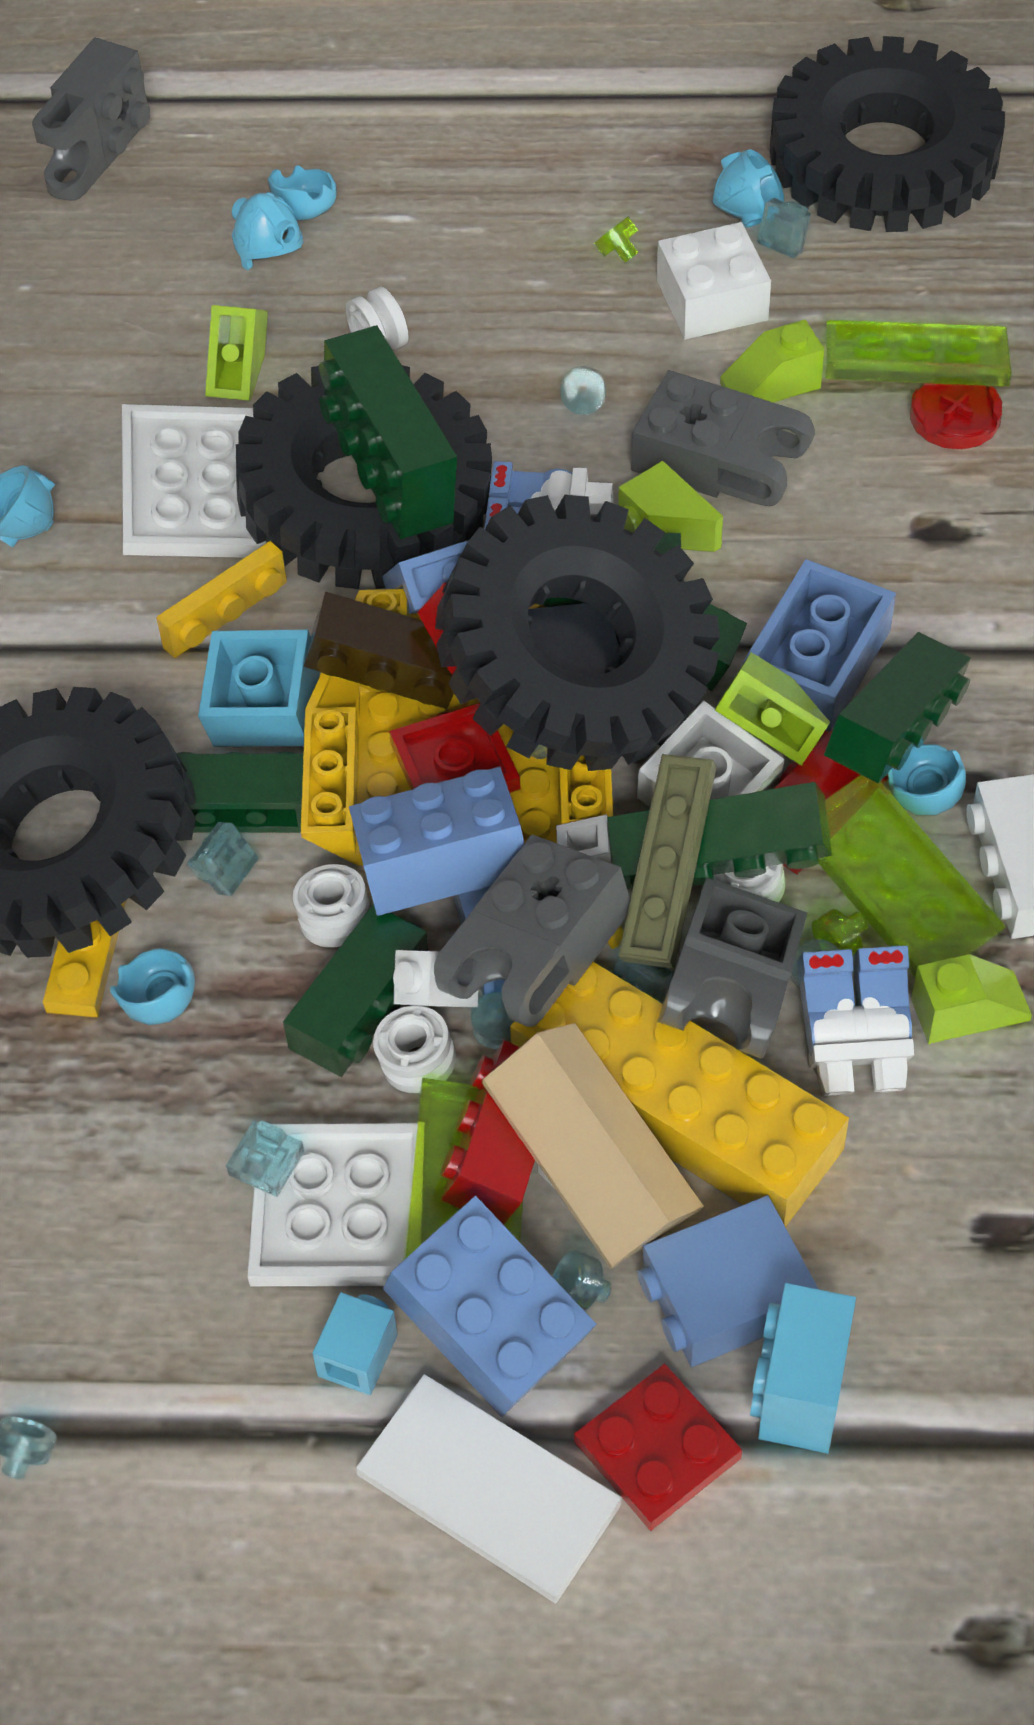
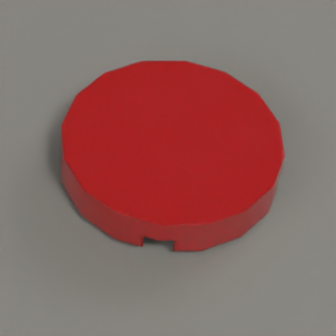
(956, 414)

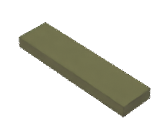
(667, 861)

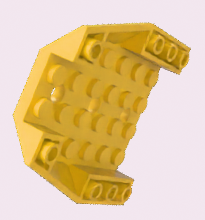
(353, 760)

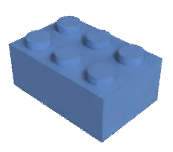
(827, 634)
(437, 839)
(488, 1305)

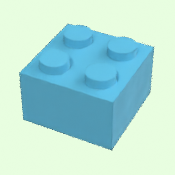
(256, 688)
(802, 1367)

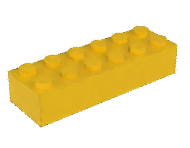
(702, 1096)

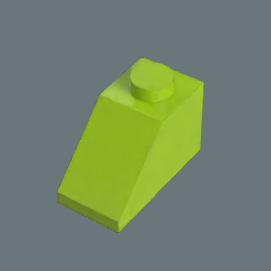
(235, 351)
(778, 364)
(673, 507)
(773, 709)
(966, 998)

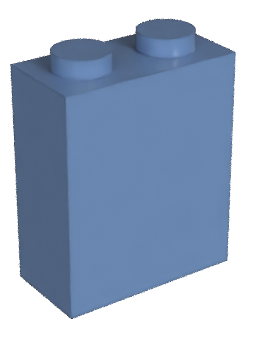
(721, 1278)

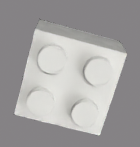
(713, 280)
(740, 758)

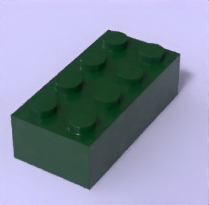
(388, 432)

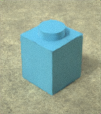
(355, 1342)

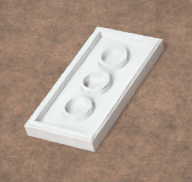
(489, 1488)

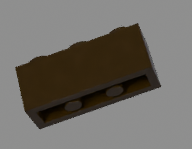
(377, 650)

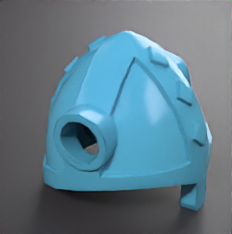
(746, 186)
(261, 228)
(24, 504)

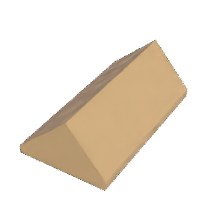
(591, 1143)

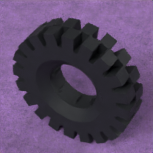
(932, 97)
(286, 504)
(621, 575)
(140, 818)

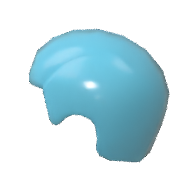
(305, 191)
(929, 780)
(155, 986)

